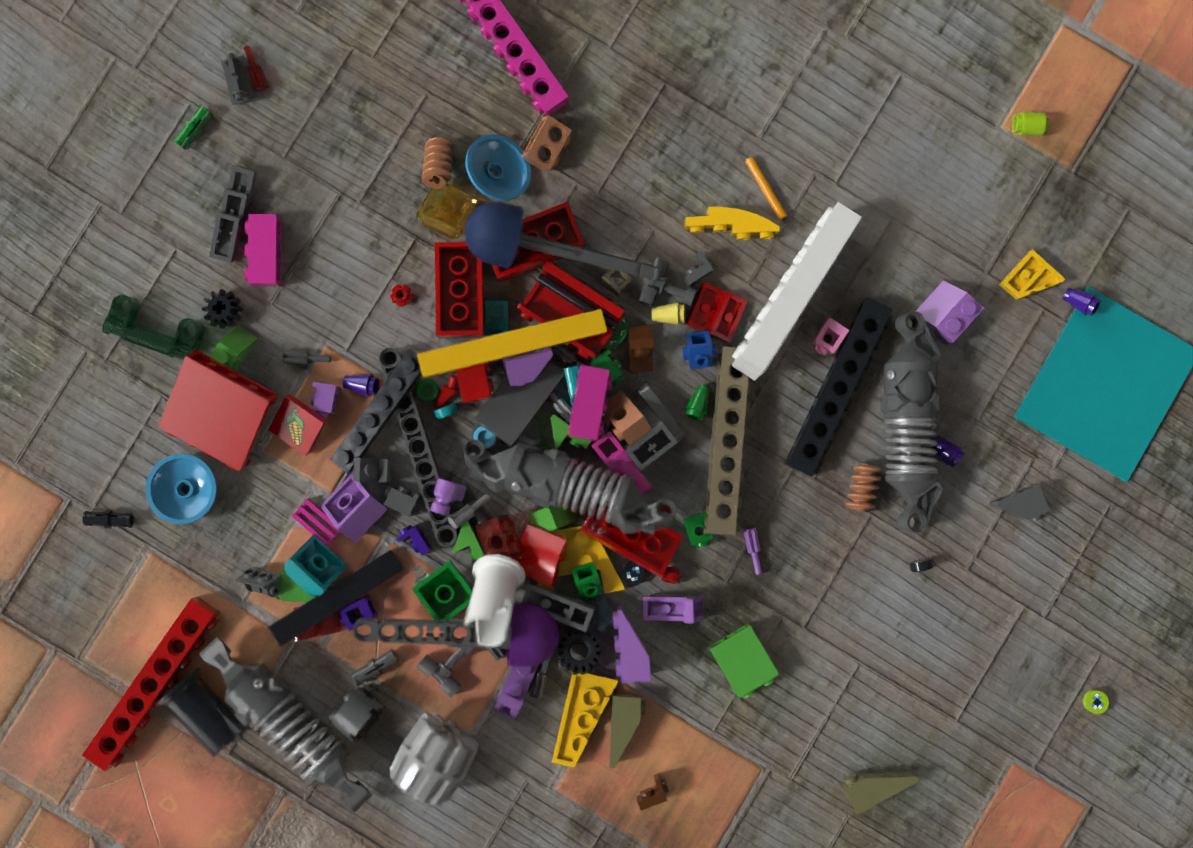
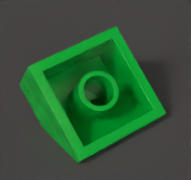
(444, 592)

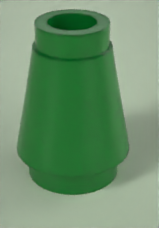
(698, 404)

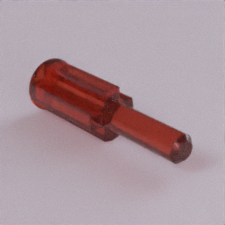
(255, 71)

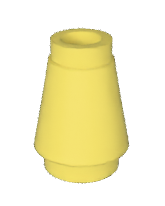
(671, 313)

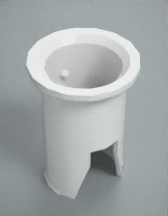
(493, 597)

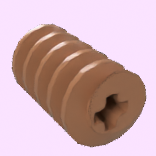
(437, 162)
(863, 487)

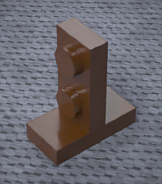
(640, 348)

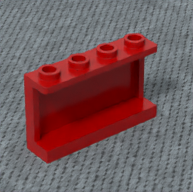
(548, 306)

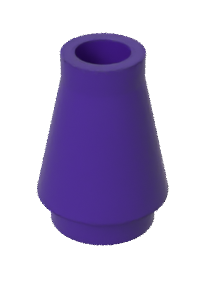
(1082, 301)
(362, 384)
(948, 451)

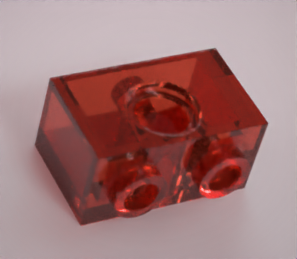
(493, 531)

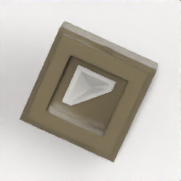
(616, 281)

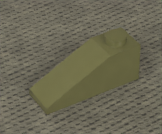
(625, 719)
(873, 788)

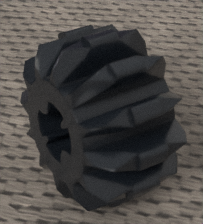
(226, 316)

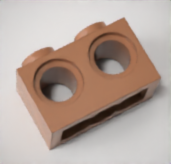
(542, 140)

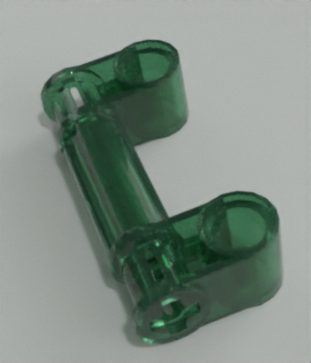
(148, 337)

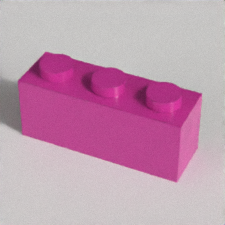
(263, 250)
(589, 403)

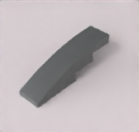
(233, 214)

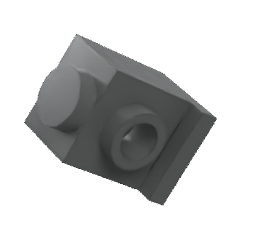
(401, 500)

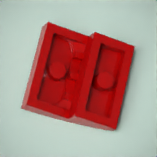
(716, 312)
(542, 554)

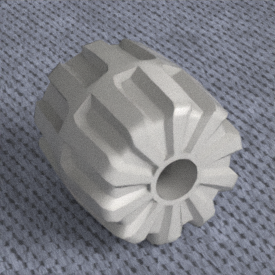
(433, 760)

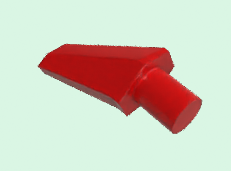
(447, 392)

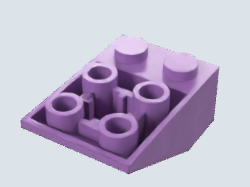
(634, 658)

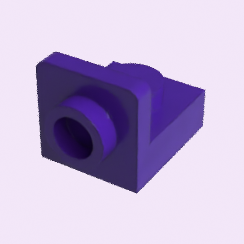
(419, 542)

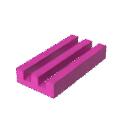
(302, 510)

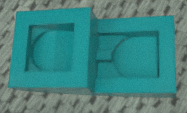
(496, 316)

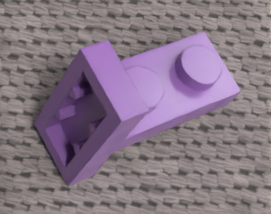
(674, 608)
(515, 690)

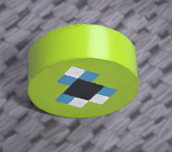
(1095, 701)

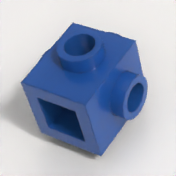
(699, 350)

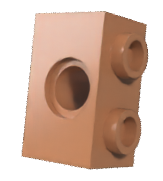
(626, 419)

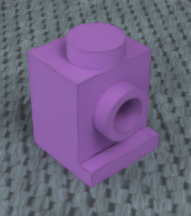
(325, 398)

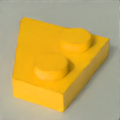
(1030, 276)

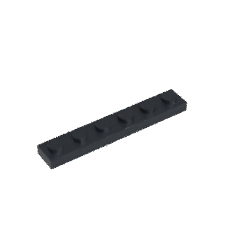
(378, 412)

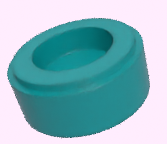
(446, 410)

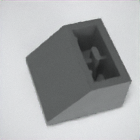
(651, 444)

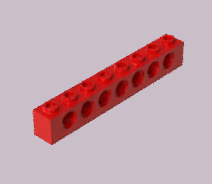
(99, 749)

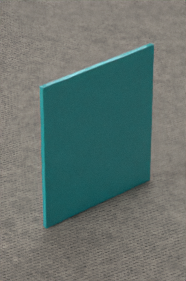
(1107, 386)

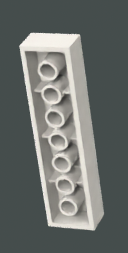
(795, 290)

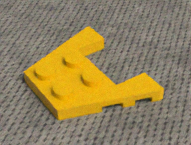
(583, 550)

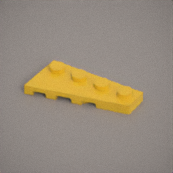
(583, 707)

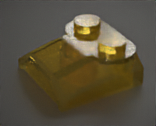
(446, 211)

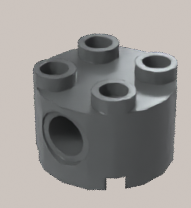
(357, 713)

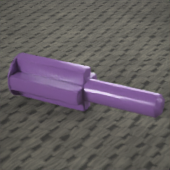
(753, 547)

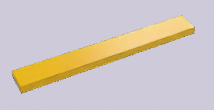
(511, 343)

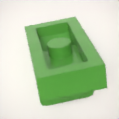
(560, 432)
(466, 538)

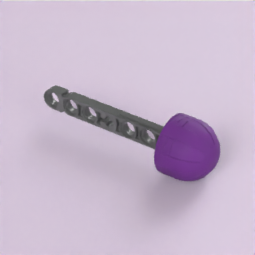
(529, 637)

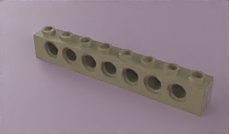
(719, 451)

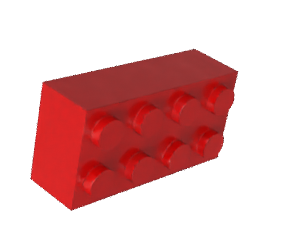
(553, 224)
(458, 292)

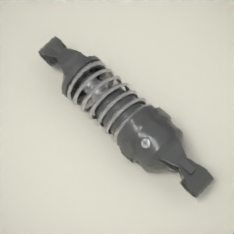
(268, 706)

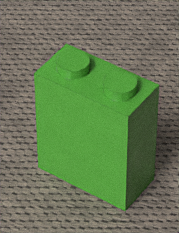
(744, 661)

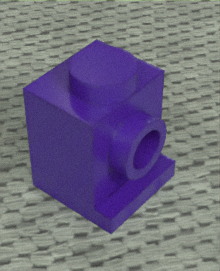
(348, 616)

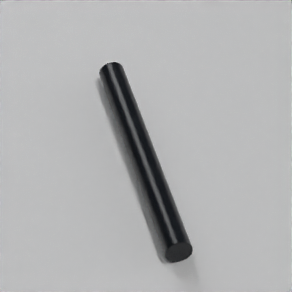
(573, 299)

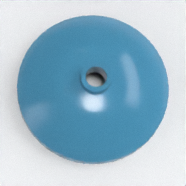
(502, 158)
(166, 489)

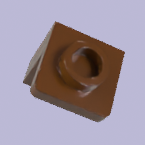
(650, 797)

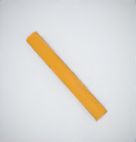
(765, 187)

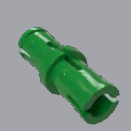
(193, 127)

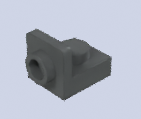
(698, 273)
(372, 470)

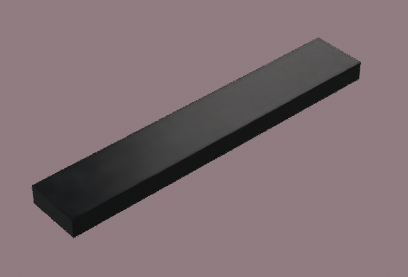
(335, 598)

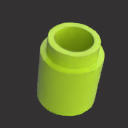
(1030, 123)

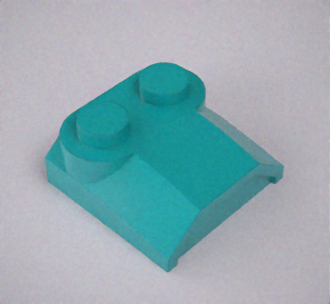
(314, 566)

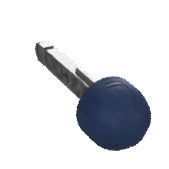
(495, 234)

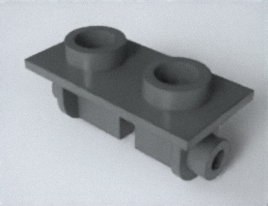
(237, 79)
(260, 581)

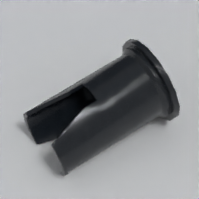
(202, 713)

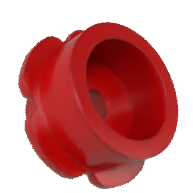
(407, 295)
(672, 575)

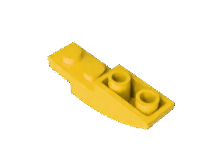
(741, 223)

